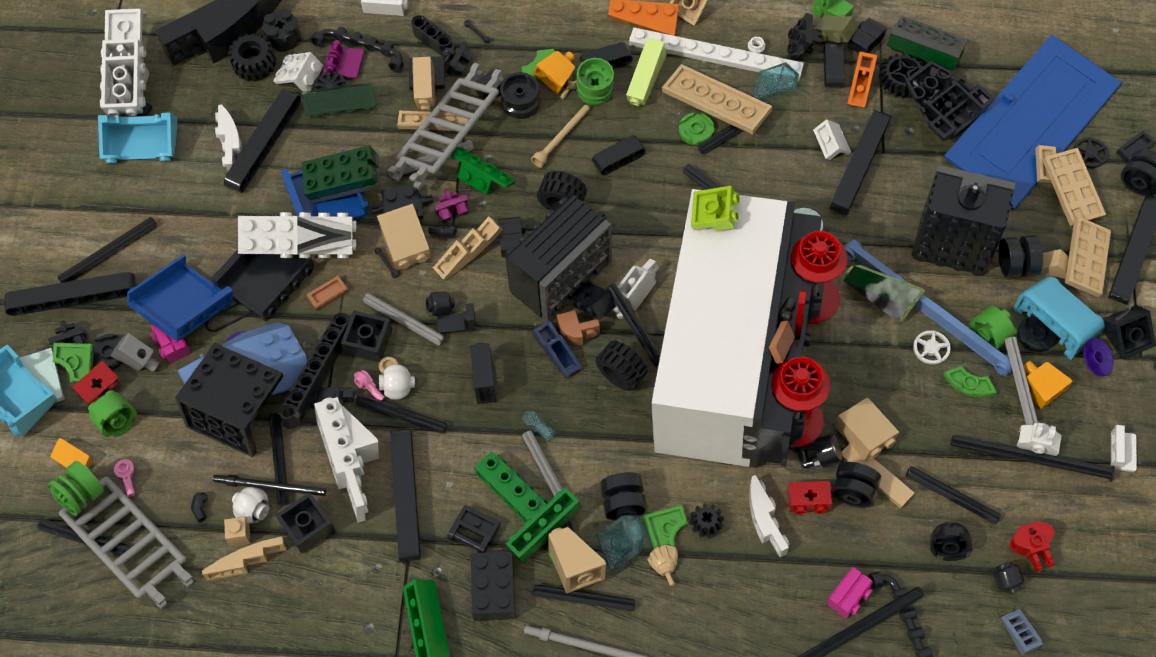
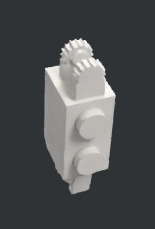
(637, 285)

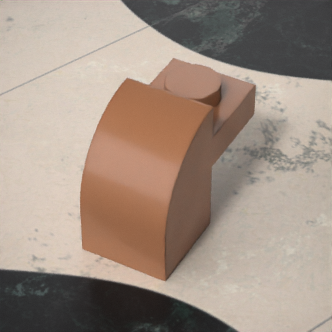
(573, 331)

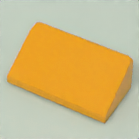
(66, 454)

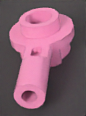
(363, 380)
(124, 469)

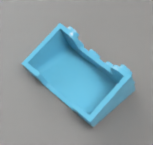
(21, 394)

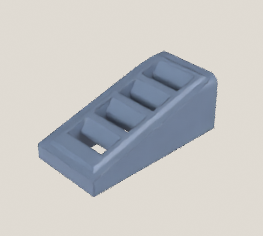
(1019, 642)

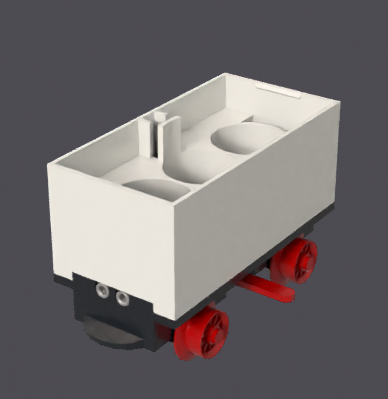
(716, 377)

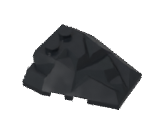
(947, 101)

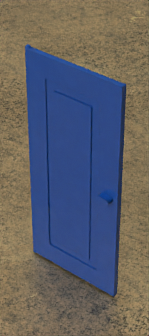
(1039, 106)

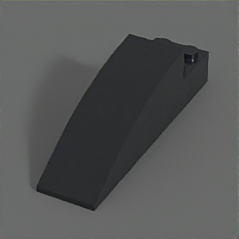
(213, 28)

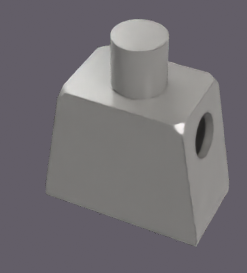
(128, 351)

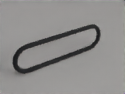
(233, 321)

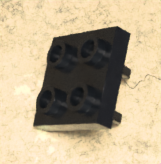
(802, 36)

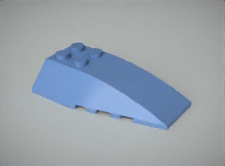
(269, 345)

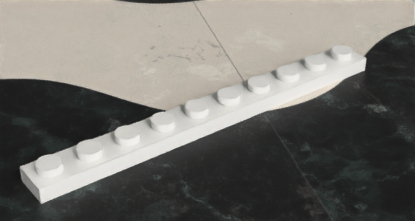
(712, 52)

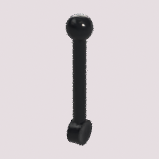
(468, 24)
(394, 273)

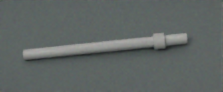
(545, 634)

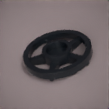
(1091, 152)

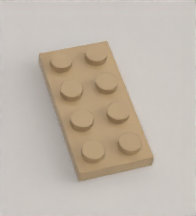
(1073, 186)
(1088, 257)

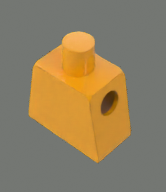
(555, 70)
(1045, 383)

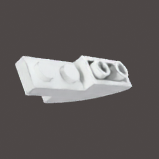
(228, 136)
(762, 510)

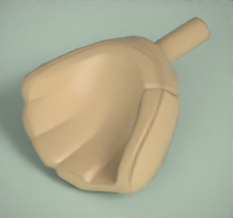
(664, 561)

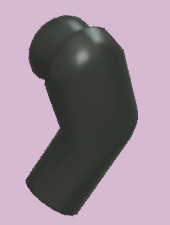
(785, 311)

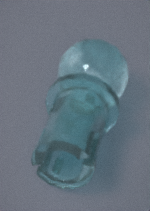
(531, 418)

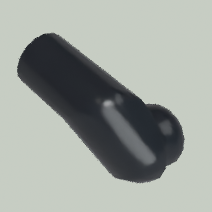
(443, 232)
(196, 506)

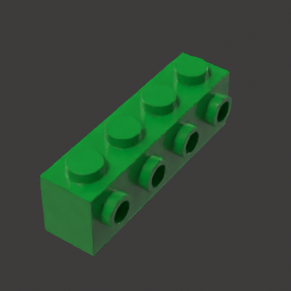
(509, 487)
(536, 530)
(425, 619)

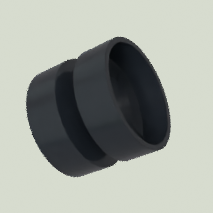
(1020, 256)
(623, 495)

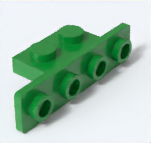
(480, 173)

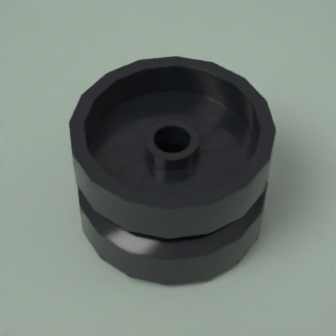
(520, 95)
(1140, 172)
(856, 484)

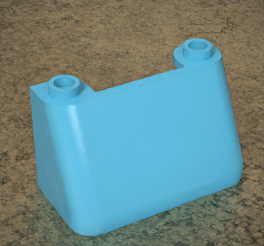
(137, 137)
(1061, 313)

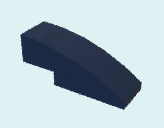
(556, 348)

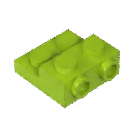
(715, 208)

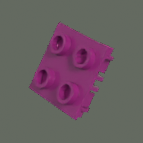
(343, 60)

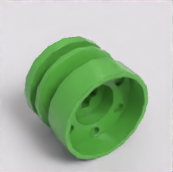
(595, 81)
(71, 491)

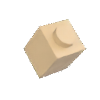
(237, 531)

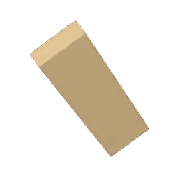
(414, 119)
(889, 485)

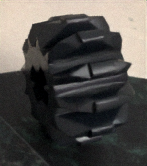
(706, 513)

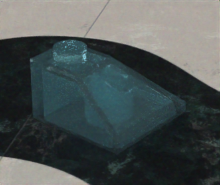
(775, 81)
(622, 540)

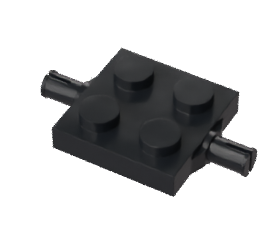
(402, 196)

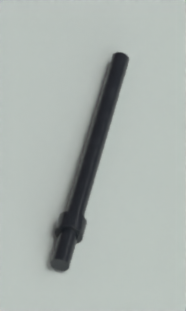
(234, 481)

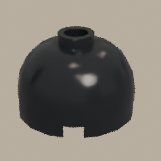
(950, 541)

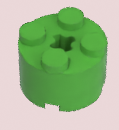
(993, 326)
(112, 414)

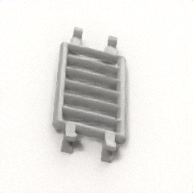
(425, 169)
(114, 566)

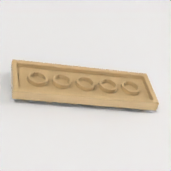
(717, 99)

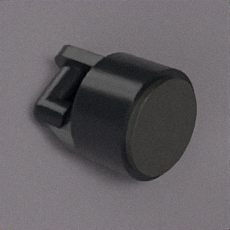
(827, 452)

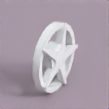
(931, 347)

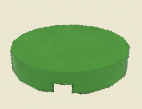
(696, 128)

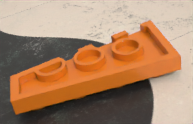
(649, 15)

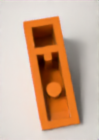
(862, 79)

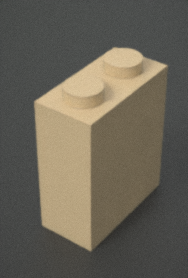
(424, 83)
(866, 429)

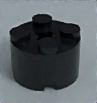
(282, 30)

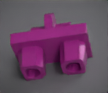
(459, 203)

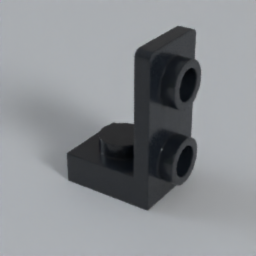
(457, 322)

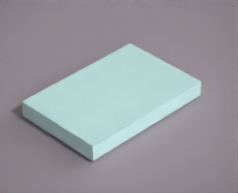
(44, 370)

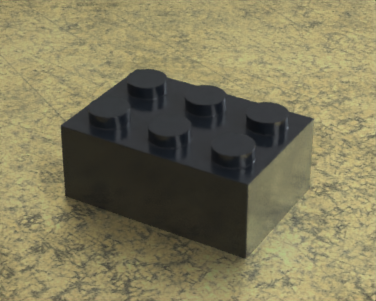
(492, 586)

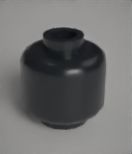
(439, 303)
(1008, 577)

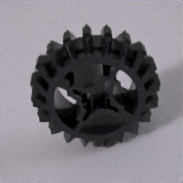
(895, 81)

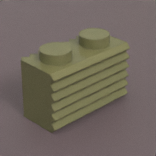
(836, 28)

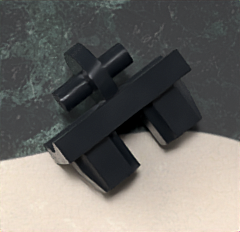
(462, 53)
(76, 335)

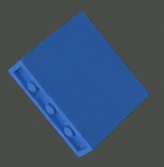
(351, 204)
(178, 299)

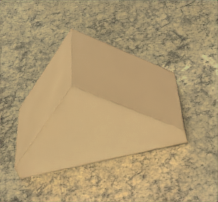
(1055, 263)

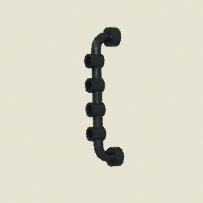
(356, 39)
(906, 614)

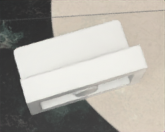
(831, 139)
(1123, 449)

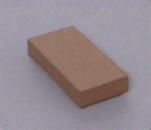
(327, 293)
(781, 342)

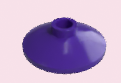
(1098, 357)

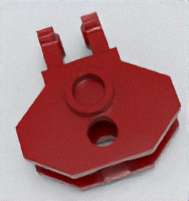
(1033, 541)

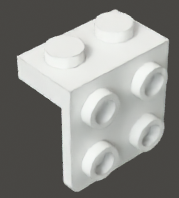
(300, 69)

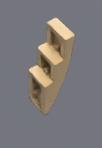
(465, 251)
(237, 562)

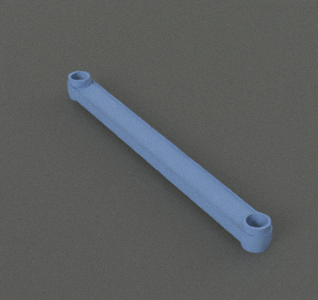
(936, 313)

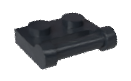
(476, 523)

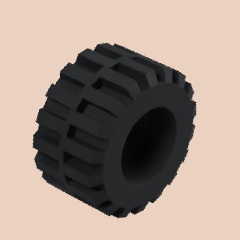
(249, 46)
(557, 186)
(621, 365)

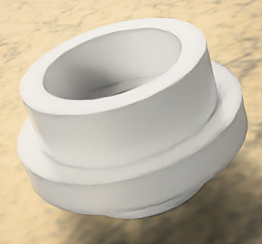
(756, 41)

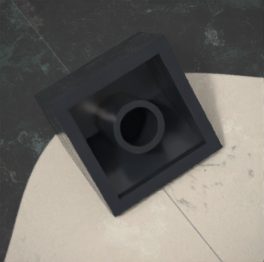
(1130, 331)

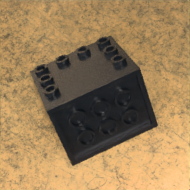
(227, 397)

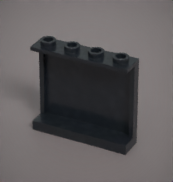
(262, 280)

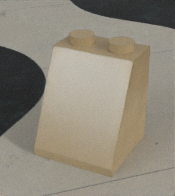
(404, 237)
(575, 560)

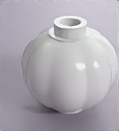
(396, 382)
(251, 503)

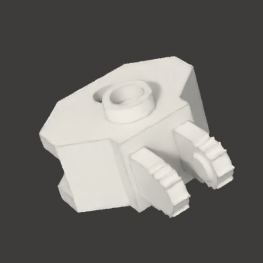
(1039, 439)

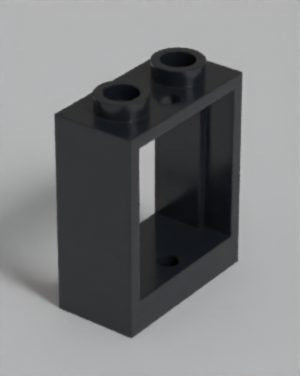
(483, 373)

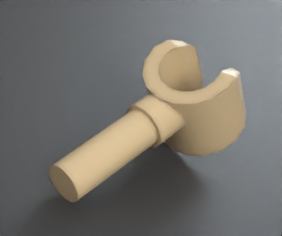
(570, 86)

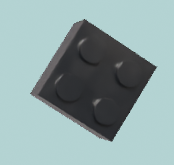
(366, 336)
(305, 522)

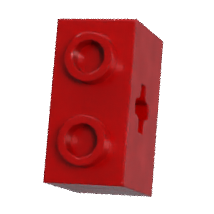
(101, 372)
(817, 491)

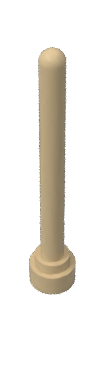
(540, 158)

